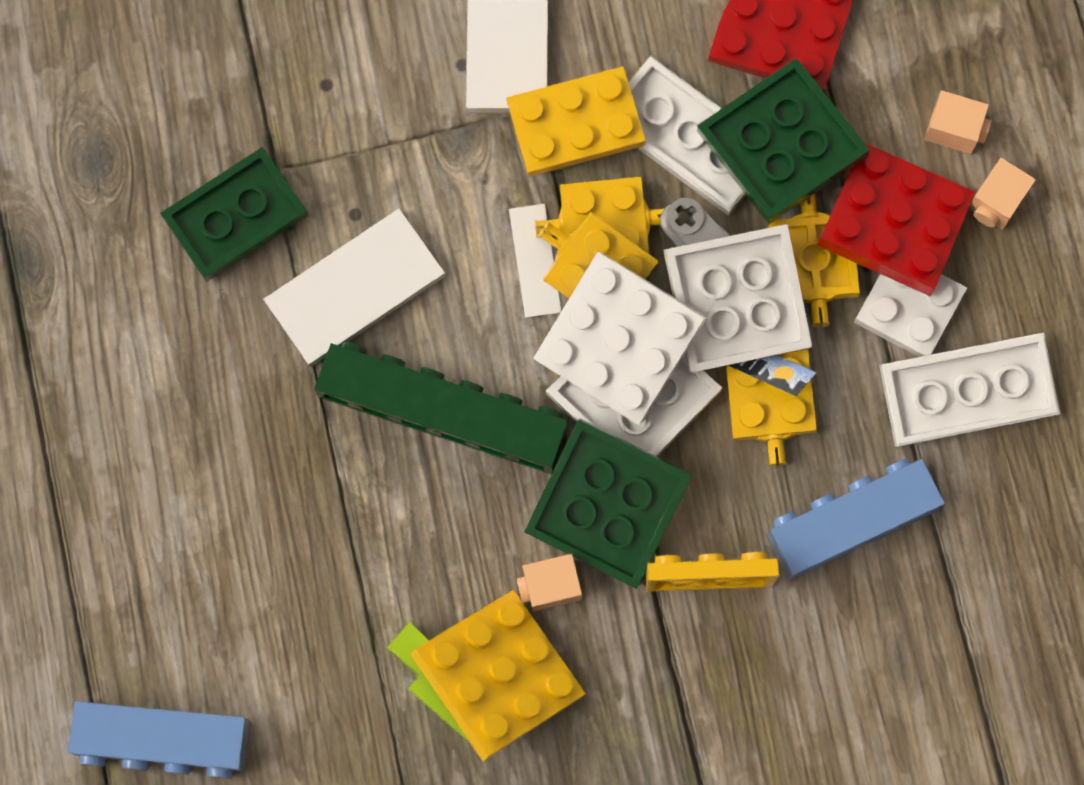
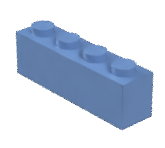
(854, 519)
(158, 737)

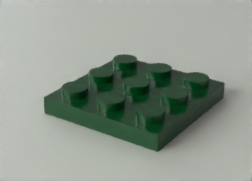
(783, 141)
(608, 503)

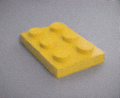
(575, 121)
(711, 572)

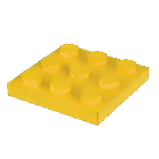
(497, 675)

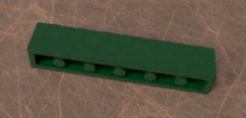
(442, 407)

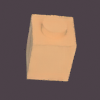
(958, 122)
(1000, 194)
(550, 583)

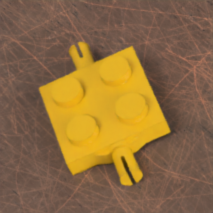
(614, 201)
(581, 246)
(820, 272)
(768, 412)

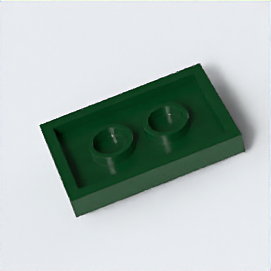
(234, 214)

